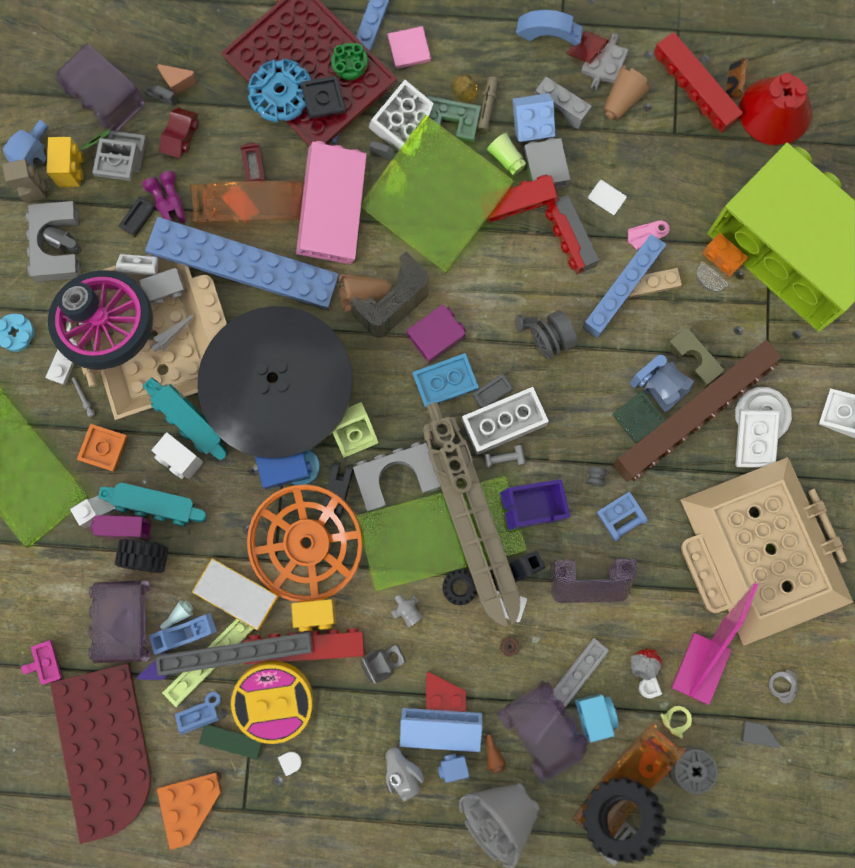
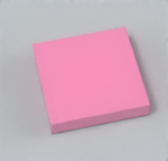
(409, 47)

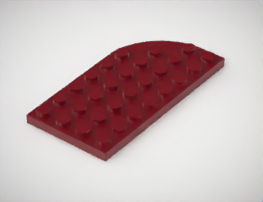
(102, 750)

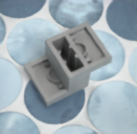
(119, 155)

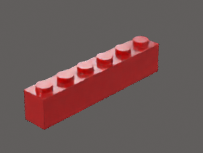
(697, 82)
(325, 646)

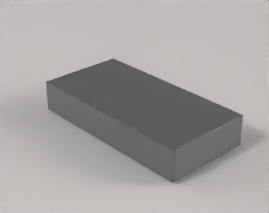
(492, 391)

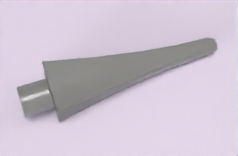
(164, 339)

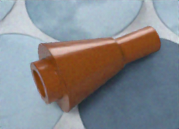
(494, 759)

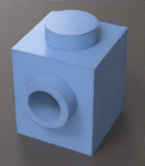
(453, 768)

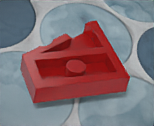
(443, 695)

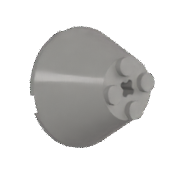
(500, 821)

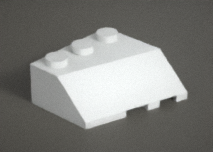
(400, 115)

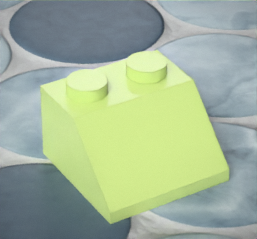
(355, 431)

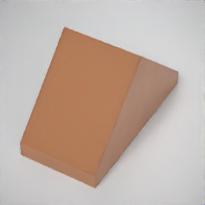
(177, 78)

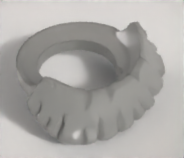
(786, 697)

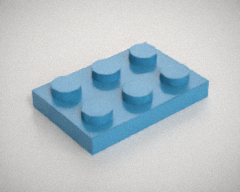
(445, 380)

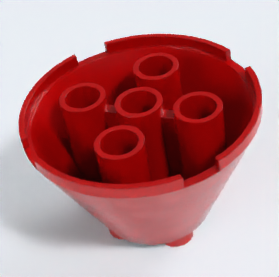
(776, 109)

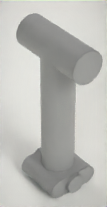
(518, 455)

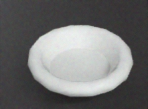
(766, 399)

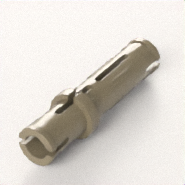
(489, 97)

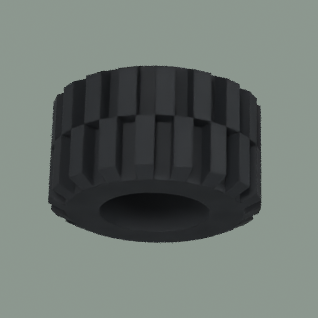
(141, 556)

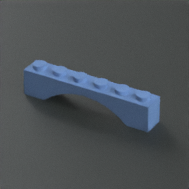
(624, 285)

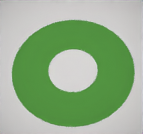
(102, 134)

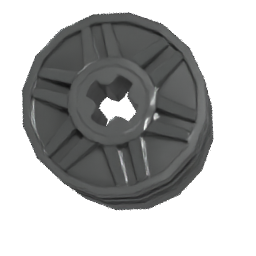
(554, 334)
(683, 774)

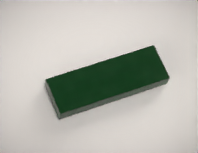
(230, 741)

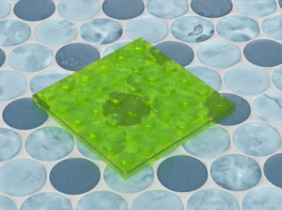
(436, 193)

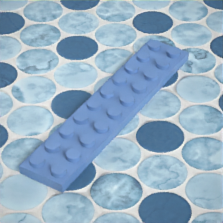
(241, 263)

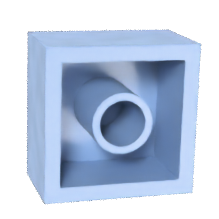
(534, 117)

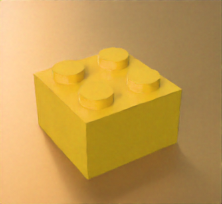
(64, 162)
(313, 614)

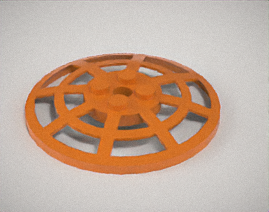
(293, 543)

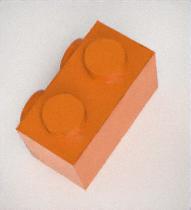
(724, 255)

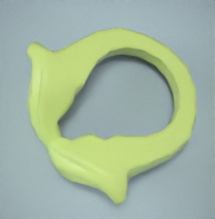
(679, 730)

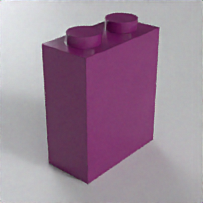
(436, 333)
(121, 527)

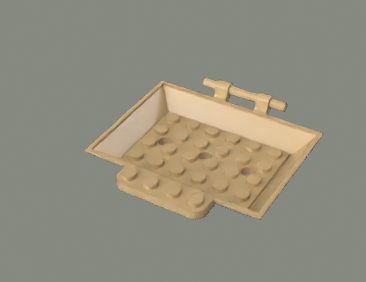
(182, 356)
(732, 556)

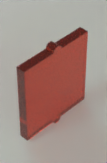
(589, 47)

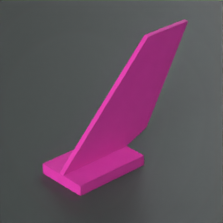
(706, 658)

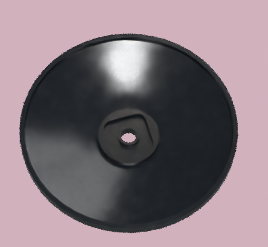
(279, 416)

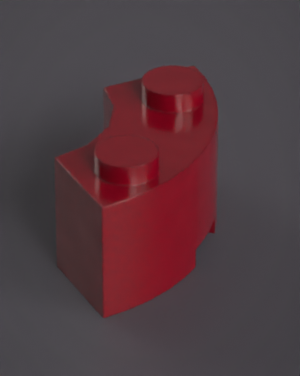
(178, 132)

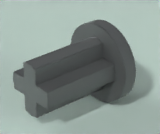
(524, 323)

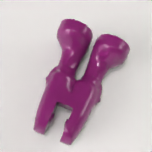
(165, 205)

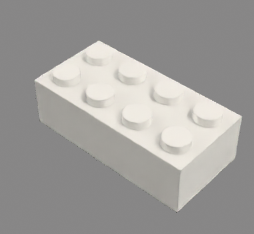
(504, 420)

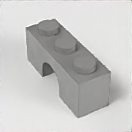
(573, 108)

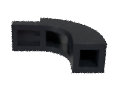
(525, 567)

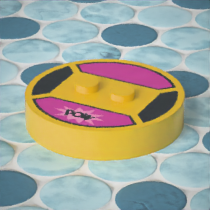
(272, 702)

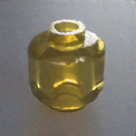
(464, 87)

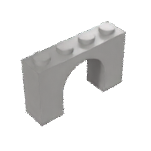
(44, 266)
(369, 473)

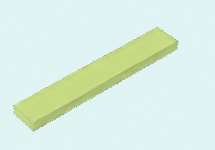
(189, 681)

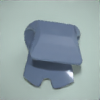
(668, 386)

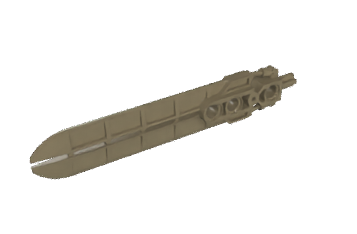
(470, 543)

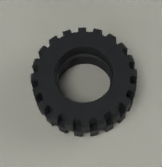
(597, 820)

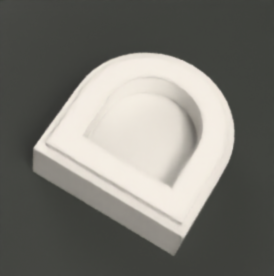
(649, 688)
(290, 762)

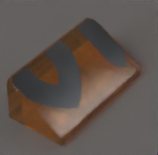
(736, 78)

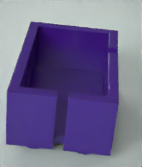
(535, 504)

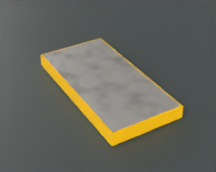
(235, 594)

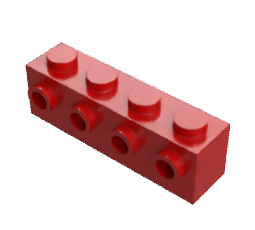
(526, 197)

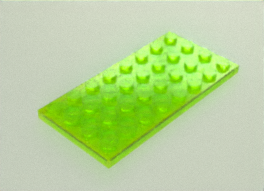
(33, 482)
(421, 540)

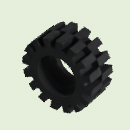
(448, 591)

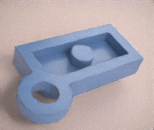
(198, 715)

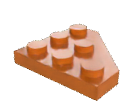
(187, 806)

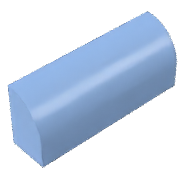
(441, 729)

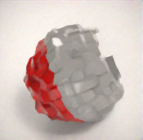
(646, 664)

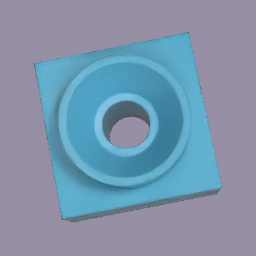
(597, 716)

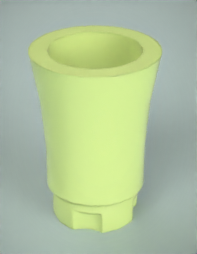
(507, 154)

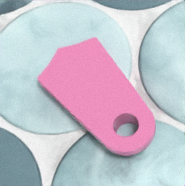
(639, 234)

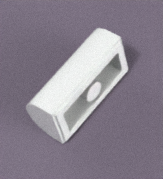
(137, 265)

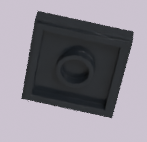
(322, 97)

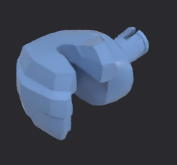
(27, 145)

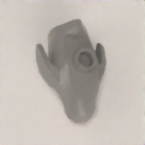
(402, 775)

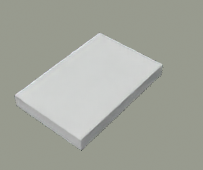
(757, 437)

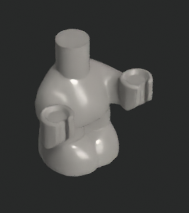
(407, 610)

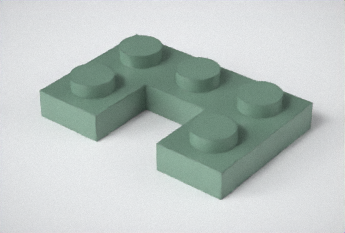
(463, 113)

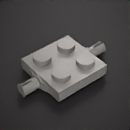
(607, 64)

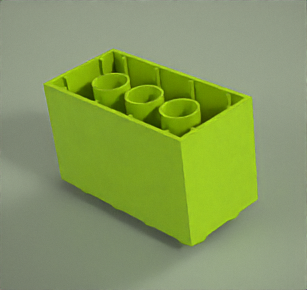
(796, 235)

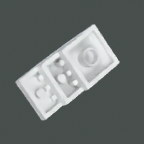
(839, 412)

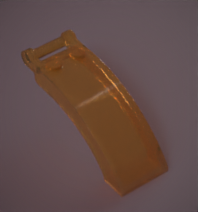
(247, 201)
(639, 762)

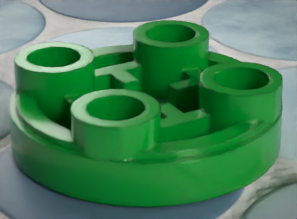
(349, 61)

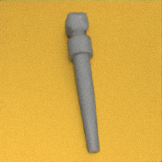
(87, 406)

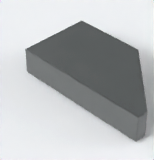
(161, 94)
(381, 150)
(758, 734)

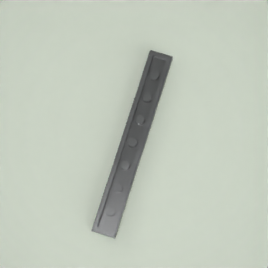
(234, 654)

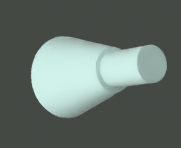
(181, 611)

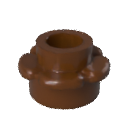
(509, 641)

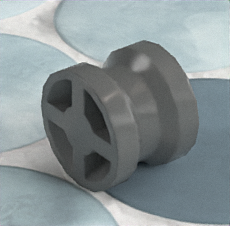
(596, 476)

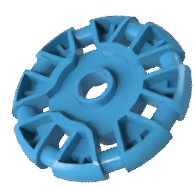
(282, 100)

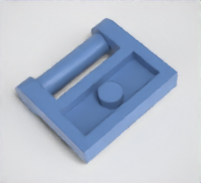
(648, 371)
(617, 511)

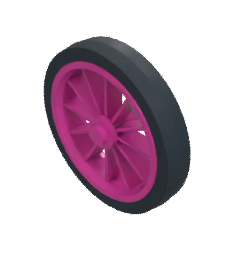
(102, 321)

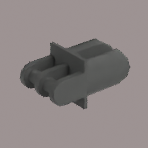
(61, 240)

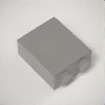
(548, 159)

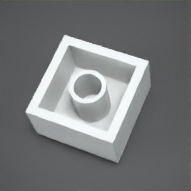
(173, 453)

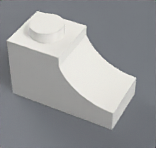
(85, 511)

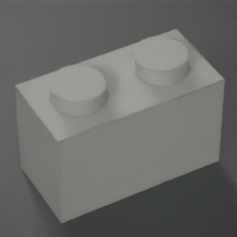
(163, 286)

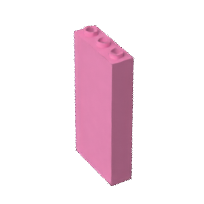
(331, 203)

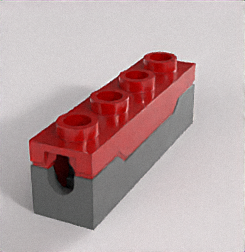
(572, 235)

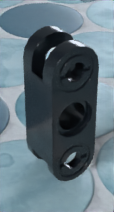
(339, 485)

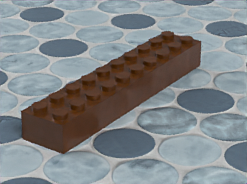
(700, 408)

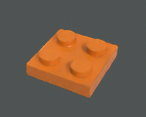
(102, 448)

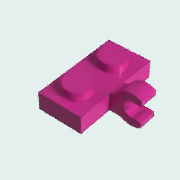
(45, 663)

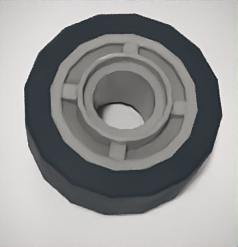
(78, 301)

